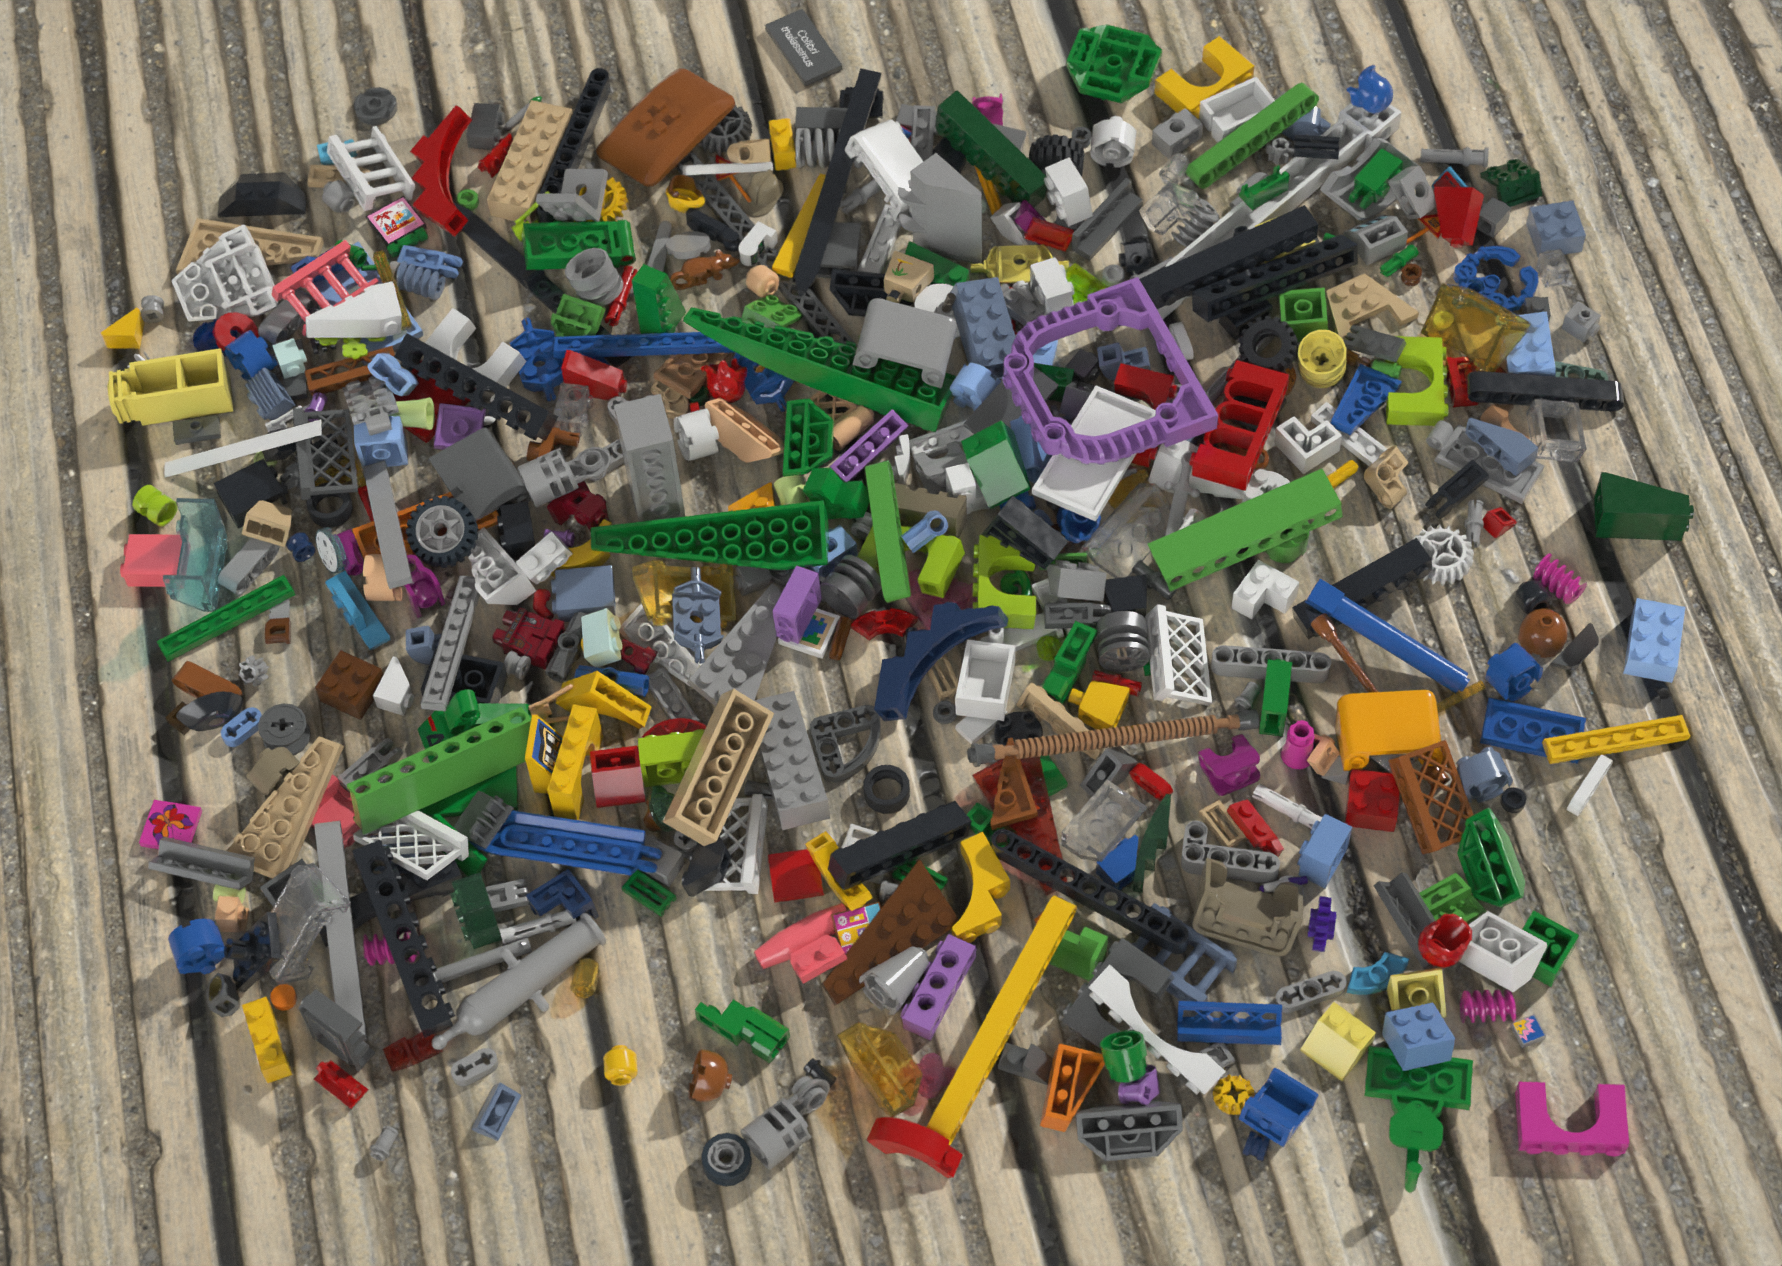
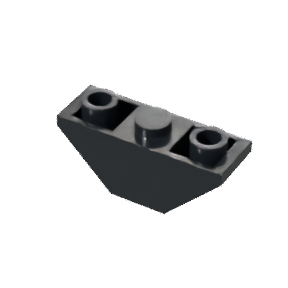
(706, 867)

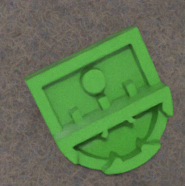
(576, 317)

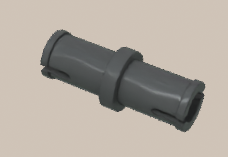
(1154, 579)

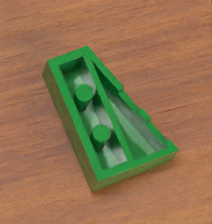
(944, 270)

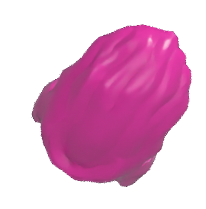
(990, 107)

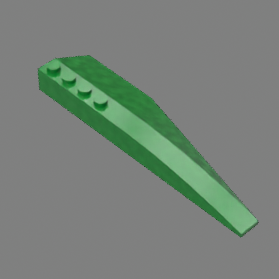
(830, 368)

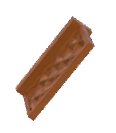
(1415, 799)

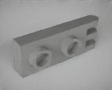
(508, 895)

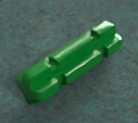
(408, 240)

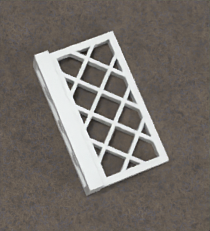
(1162, 653)
(423, 829)
(753, 845)

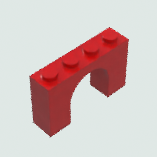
(1149, 387)

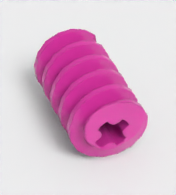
(1558, 581)
(380, 950)
(1487, 1005)

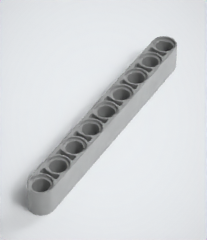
(341, 931)

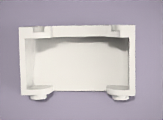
(888, 159)

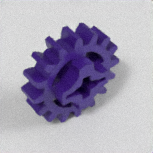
(1322, 924)

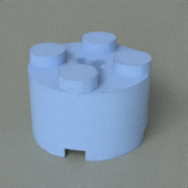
(973, 386)

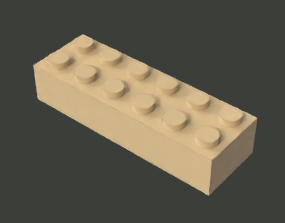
(528, 161)
(718, 767)

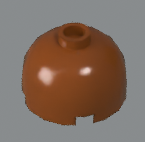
(1543, 633)
(709, 1077)

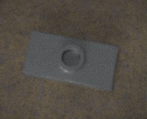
(196, 429)

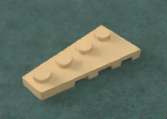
(1053, 712)

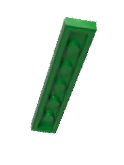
(225, 618)

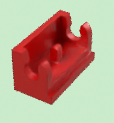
(1456, 382)

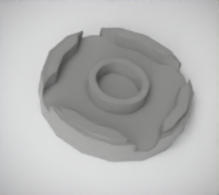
(688, 244)

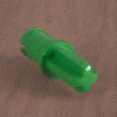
(1399, 260)

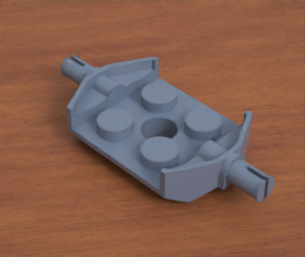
(702, 601)

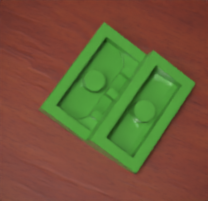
(1452, 897)

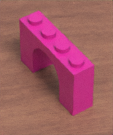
(1540, 1133)

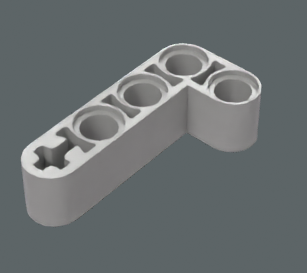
(1229, 856)

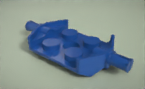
(538, 346)
(765, 385)

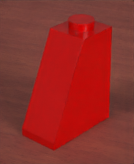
(1458, 213)
(602, 379)

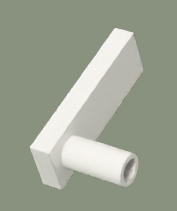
(1020, 637)

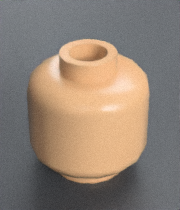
(762, 281)

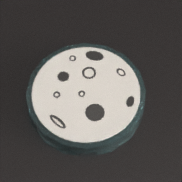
(330, 550)

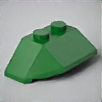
(807, 437)
(1490, 861)

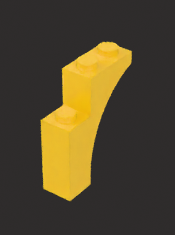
(989, 882)

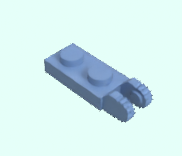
(431, 260)

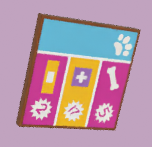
(851, 924)

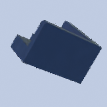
(562, 890)

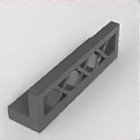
(1106, 221)
(203, 863)
(1407, 910)

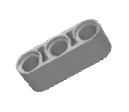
(284, 319)
(247, 565)

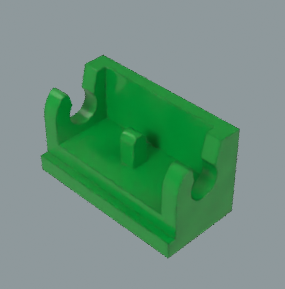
(1265, 189)

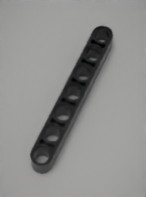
(1524, 389)

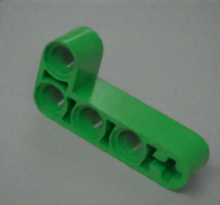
(465, 713)

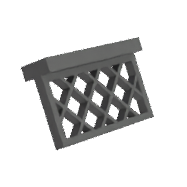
(305, 459)

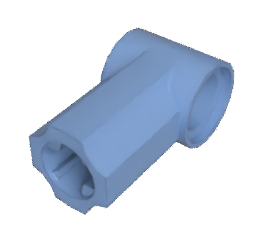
(922, 532)

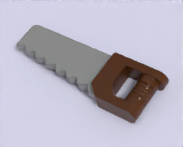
(278, 621)

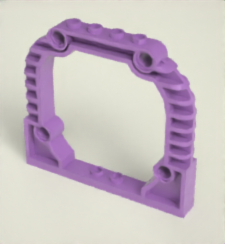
(1117, 305)

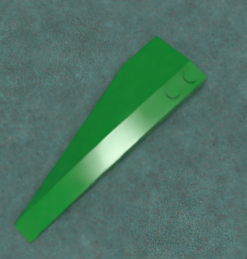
(754, 537)

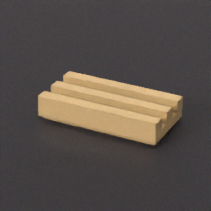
(949, 692)
(1214, 829)

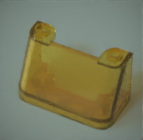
(1474, 326)
(657, 581)

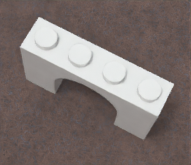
(455, 331)

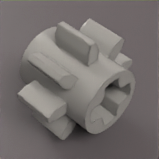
(1279, 151)
(253, 670)

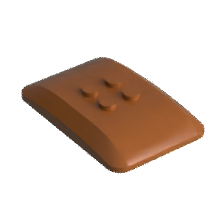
(664, 126)

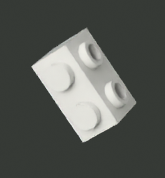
(544, 558)

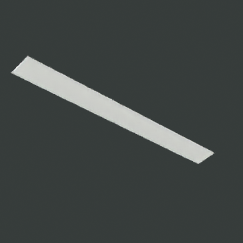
(243, 448)

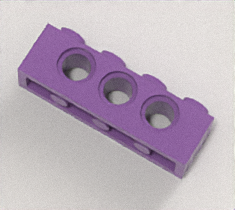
(869, 447)
(927, 1021)

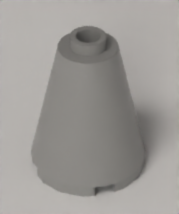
(894, 979)

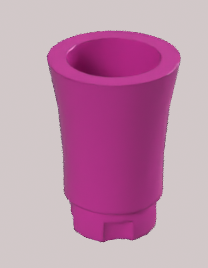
(1298, 745)

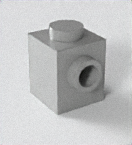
(1581, 322)

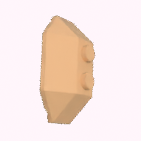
(743, 432)

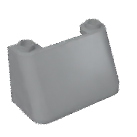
(906, 337)

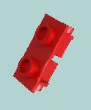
(494, 160)
(340, 1083)

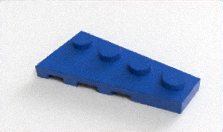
(1362, 398)

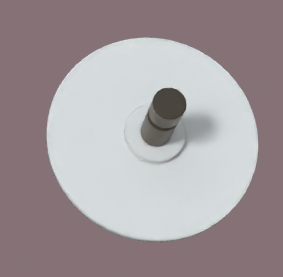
(937, 299)

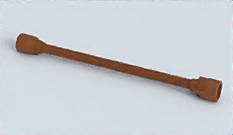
(1325, 628)

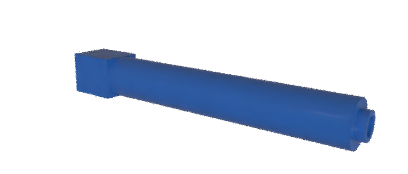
(1334, 603)

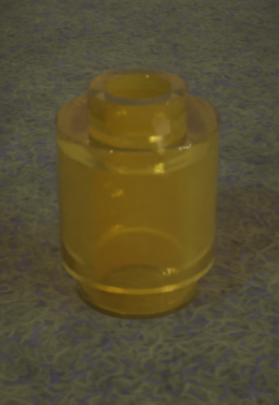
(585, 978)

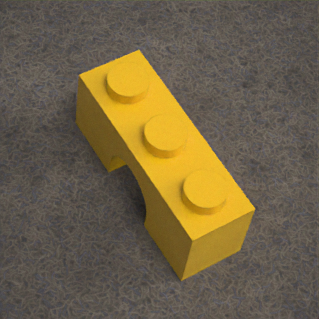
(266, 1040)

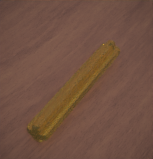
(387, 276)

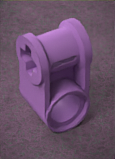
(1140, 1090)

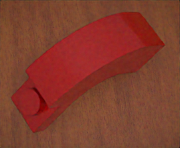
(915, 1140)

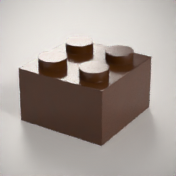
(349, 684)

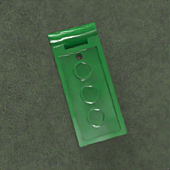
(557, 243)

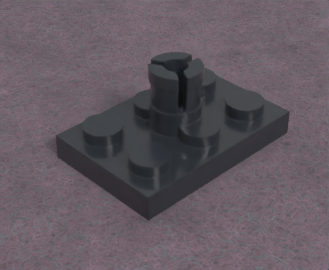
(254, 951)

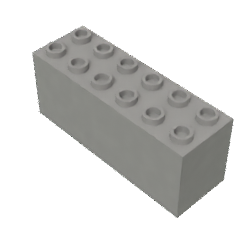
(650, 458)

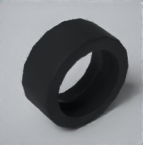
(330, 519)
(886, 772)

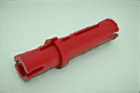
(619, 304)

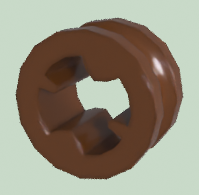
(1407, 270)

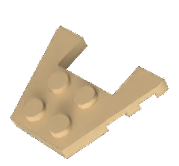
(1362, 299)

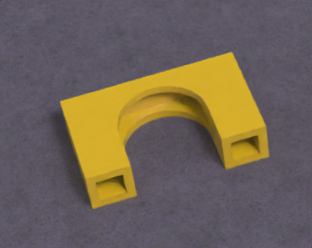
(1222, 59)
(580, 737)

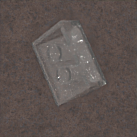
(1101, 823)

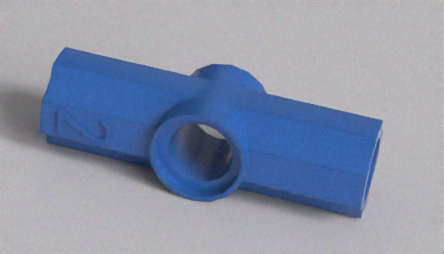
(634, 683)

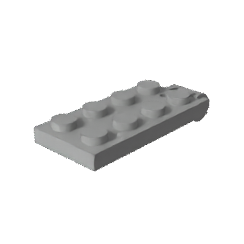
(371, 403)
(1500, 480)

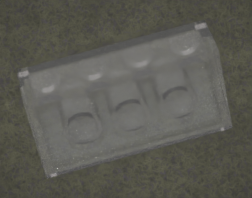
(1128, 530)

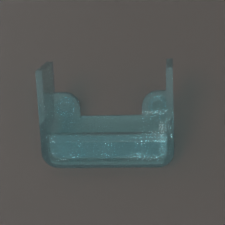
(200, 555)

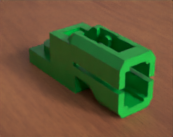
(1069, 662)
(746, 1024)

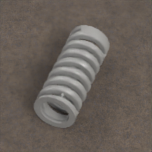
(804, 149)

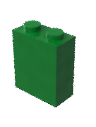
(1275, 697)

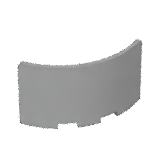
(1341, 182)

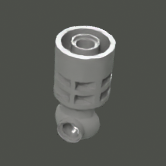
(554, 477)
(782, 1127)

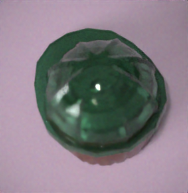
(658, 805)

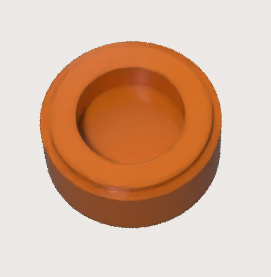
(283, 997)

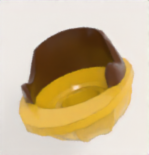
(684, 194)

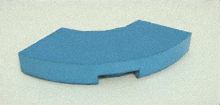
(1376, 977)

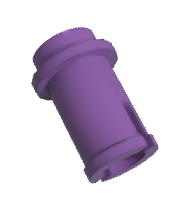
(316, 404)
(567, 536)

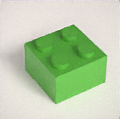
(1304, 310)

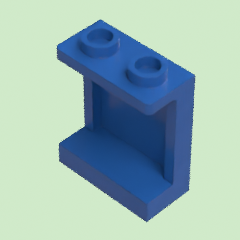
(1279, 1107)

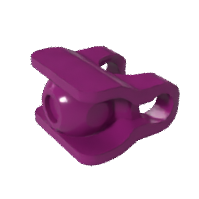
(424, 589)
(1233, 770)

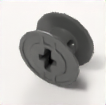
(284, 727)

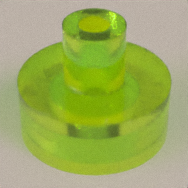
(1047, 648)

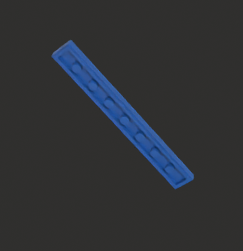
(638, 345)

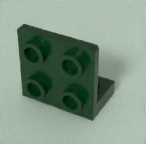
(1514, 182)

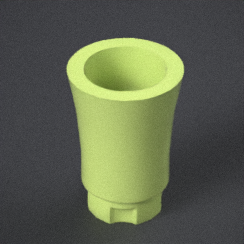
(416, 413)
(790, 489)

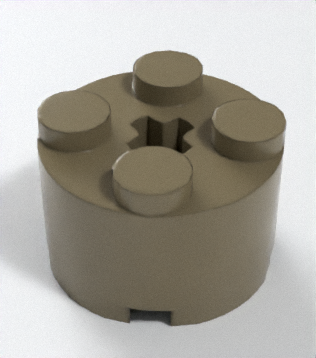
(272, 769)

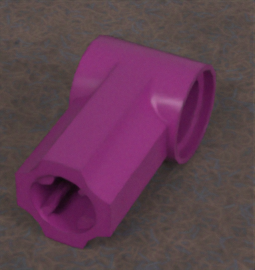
(353, 559)

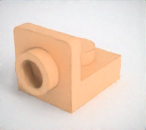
(1323, 755)

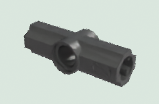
(565, 657)

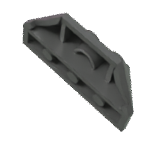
(1129, 1129)

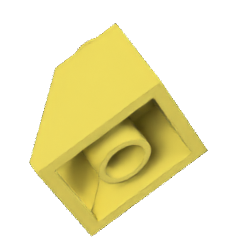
(1338, 1041)

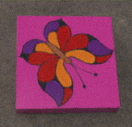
(170, 821)

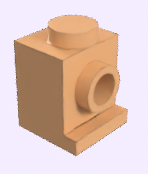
(231, 915)

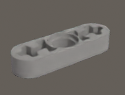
(1330, 991)

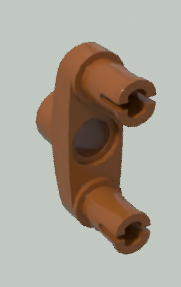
(555, 437)

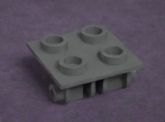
(483, 818)

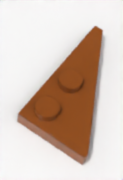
(1013, 797)

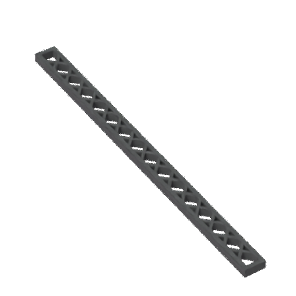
(770, 254)

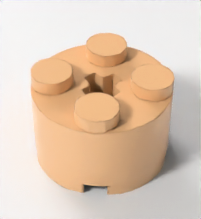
(376, 583)

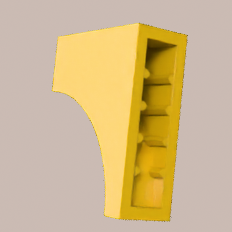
(607, 697)

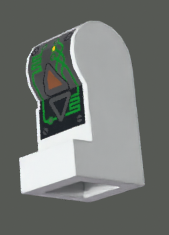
(756, 242)

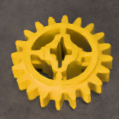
(613, 202)

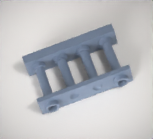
(1179, 987)

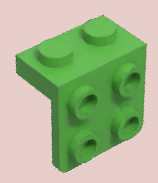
(770, 312)

